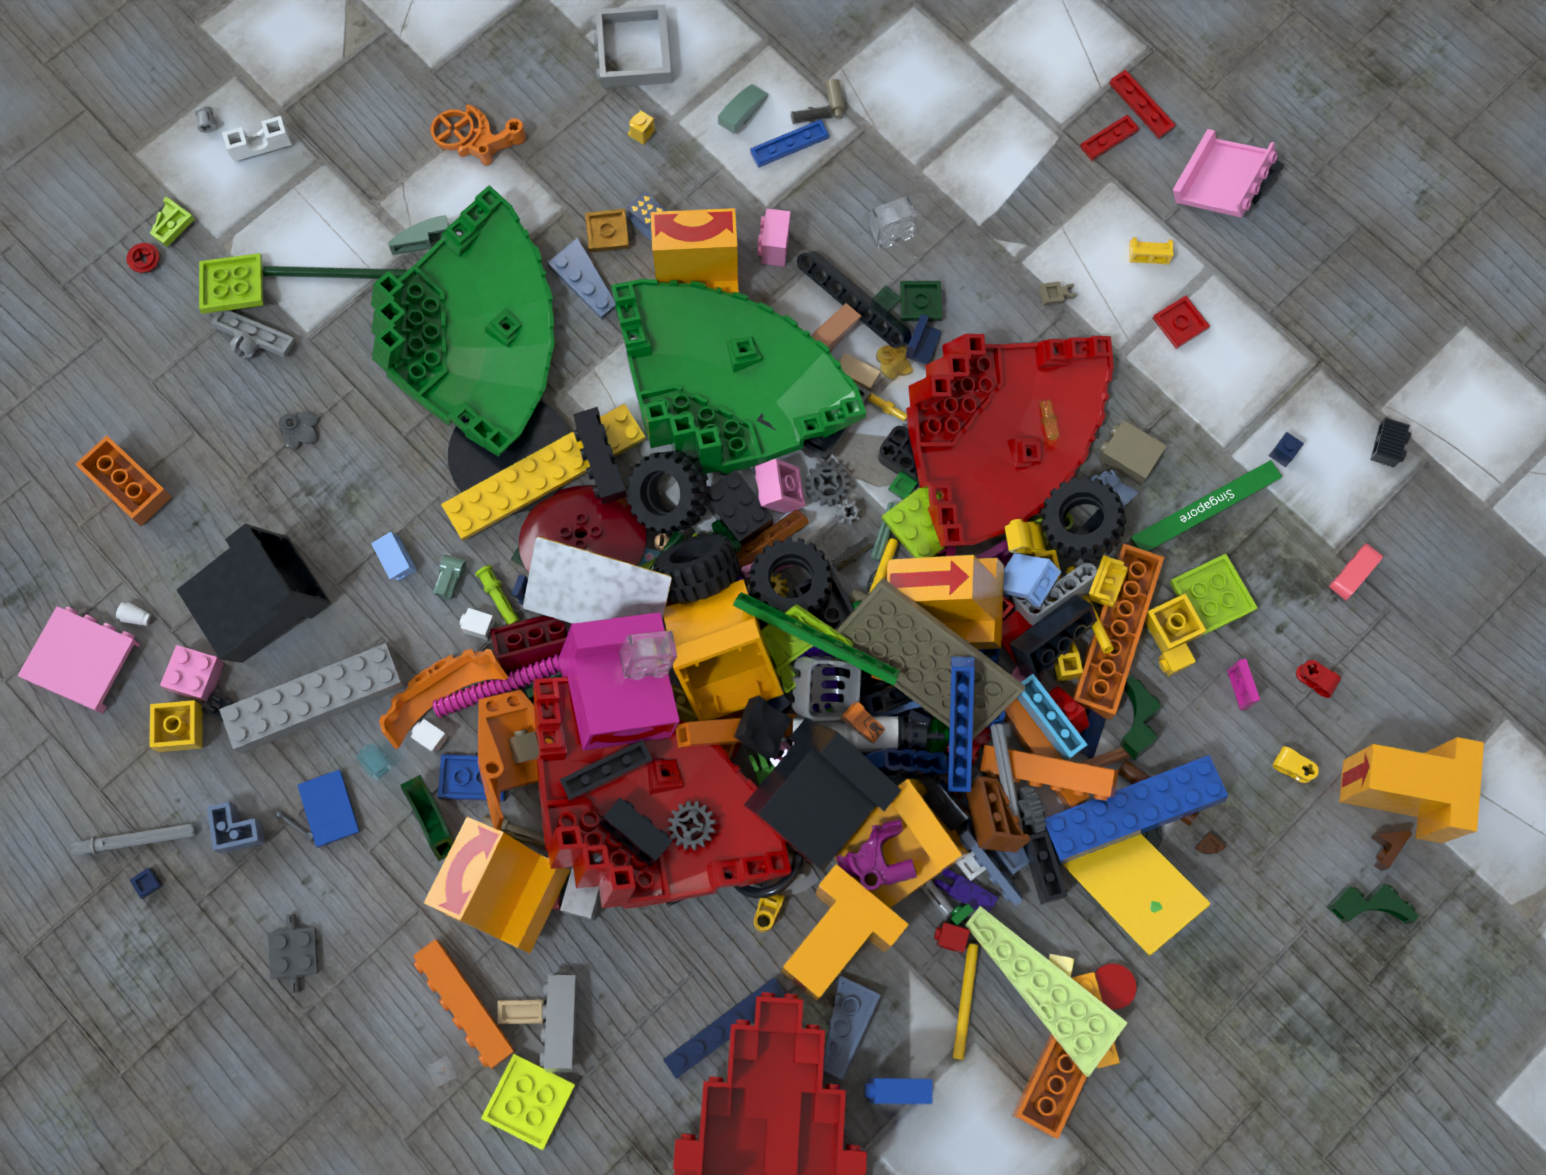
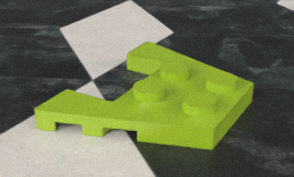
(787, 647)

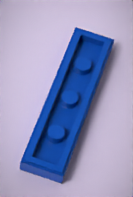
(789, 143)

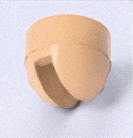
(657, 541)

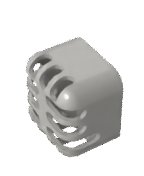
(802, 692)

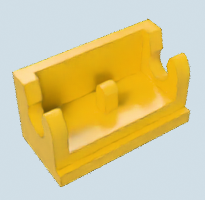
(1150, 252)
(1108, 581)

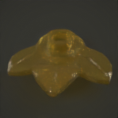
(895, 363)

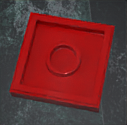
(1181, 322)

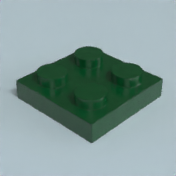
(919, 299)

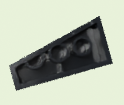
(599, 456)
(1052, 636)

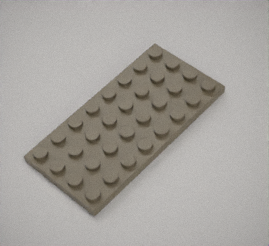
(921, 647)

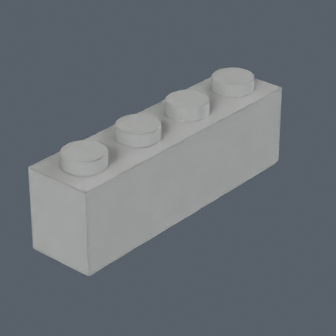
(560, 1023)

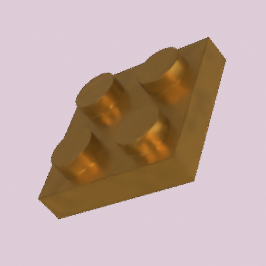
(607, 230)

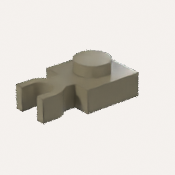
(1053, 293)

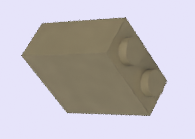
(1131, 451)

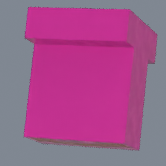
(606, 704)

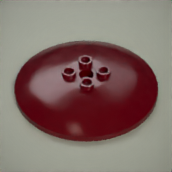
(609, 526)

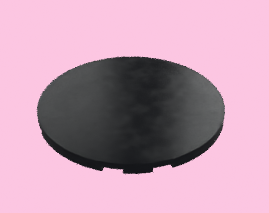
(473, 464)

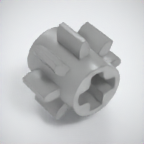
(852, 510)

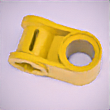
(1292, 764)
(769, 908)

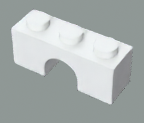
(269, 138)

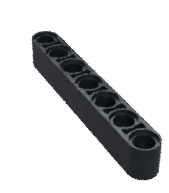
(863, 300)

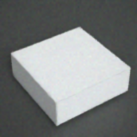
(970, 867)

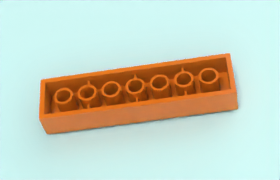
(1106, 674)

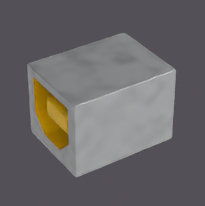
(580, 901)

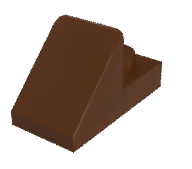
(1392, 845)

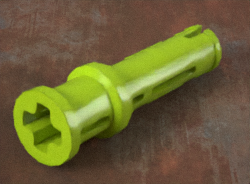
(493, 587)

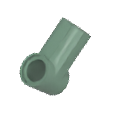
(450, 571)

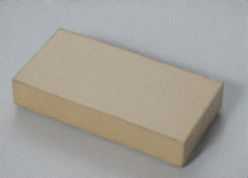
(859, 371)
(520, 1012)

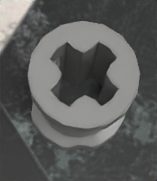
(205, 119)

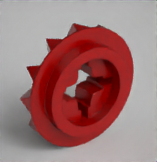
(134, 257)

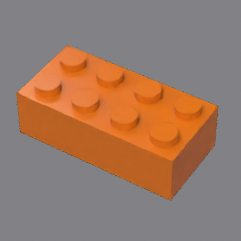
(123, 480)
(1050, 1090)

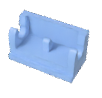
(394, 556)

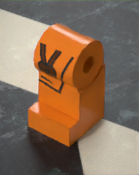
(863, 722)

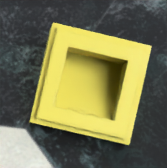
(1063, 963)

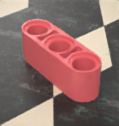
(1356, 571)

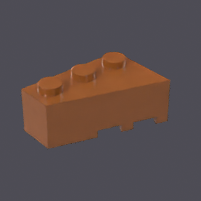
(992, 818)

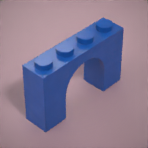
(898, 1091)

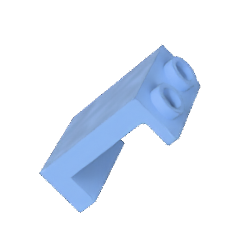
(1029, 578)

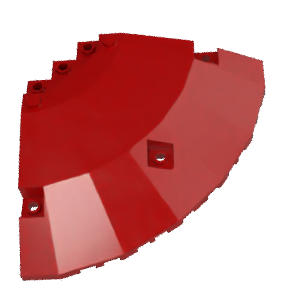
(982, 415)
(700, 773)

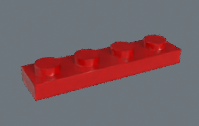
(1142, 104)

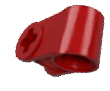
(1319, 678)

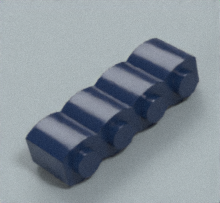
(909, 763)

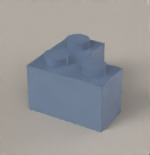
(229, 833)

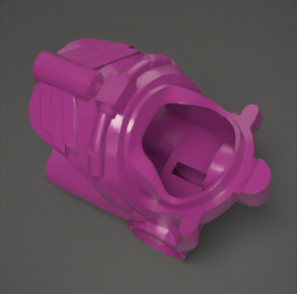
(871, 859)

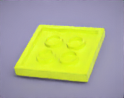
(528, 1101)

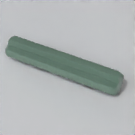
(882, 538)

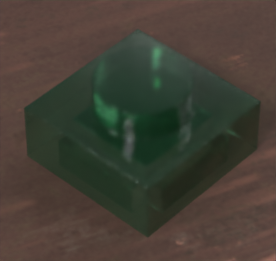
(887, 298)

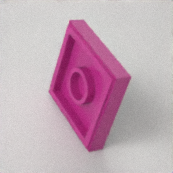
(1243, 684)

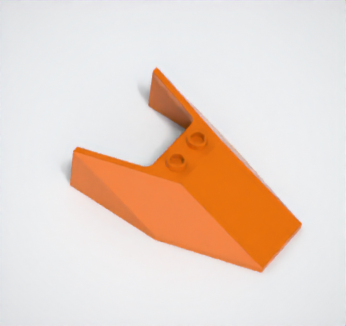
(497, 721)

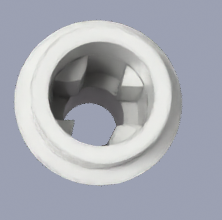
(132, 614)

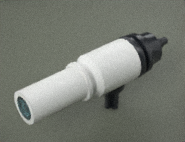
(897, 734)

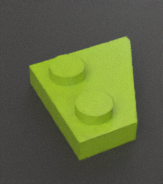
(170, 222)

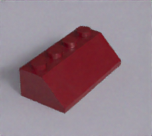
(528, 641)

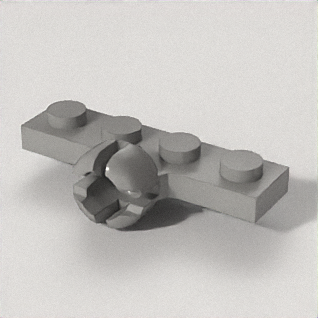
(251, 335)

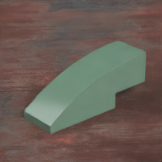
(741, 108)
(419, 236)

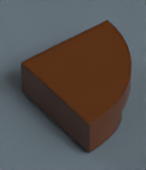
(1209, 844)

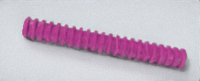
(496, 686)

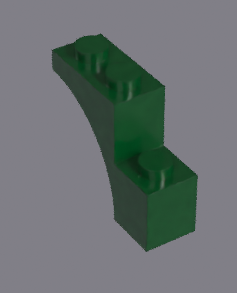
(1145, 708)
(429, 816)
(1383, 898)

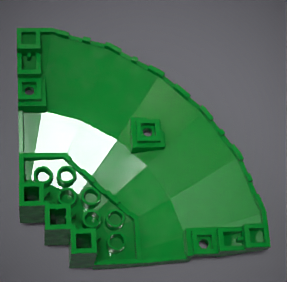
(445, 321)
(708, 394)

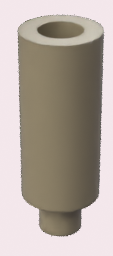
(835, 97)

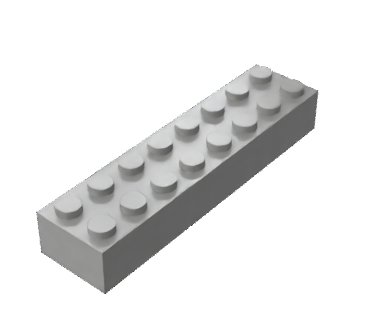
(311, 698)

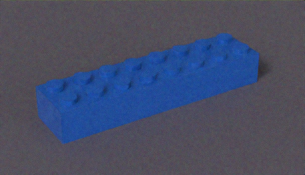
(1135, 809)

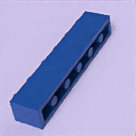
(961, 724)

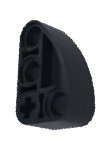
(900, 452)

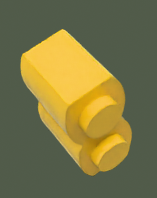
(1024, 537)

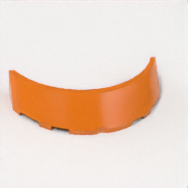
(433, 683)

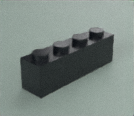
(606, 771)

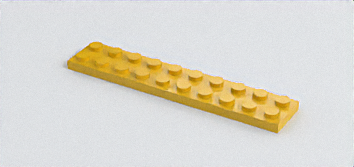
(535, 476)

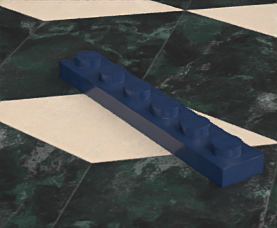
(717, 1032)

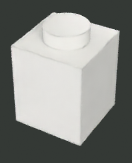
(477, 623)
(428, 736)

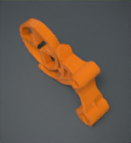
(484, 143)

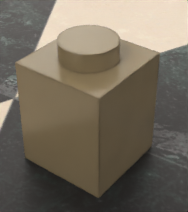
(524, 746)

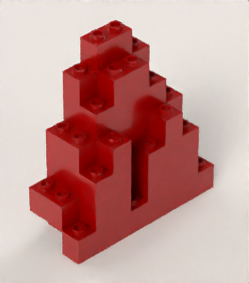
(773, 1105)

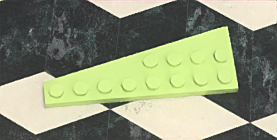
(1067, 1009)

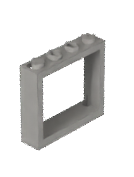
(639, 76)

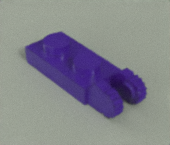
(967, 892)

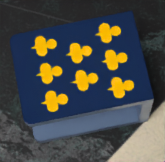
(640, 212)

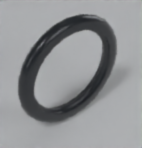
(776, 888)

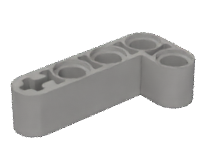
(1079, 579)

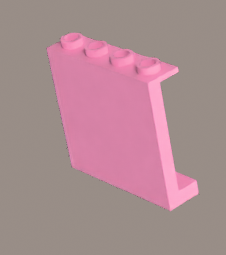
(1223, 175)
(77, 658)

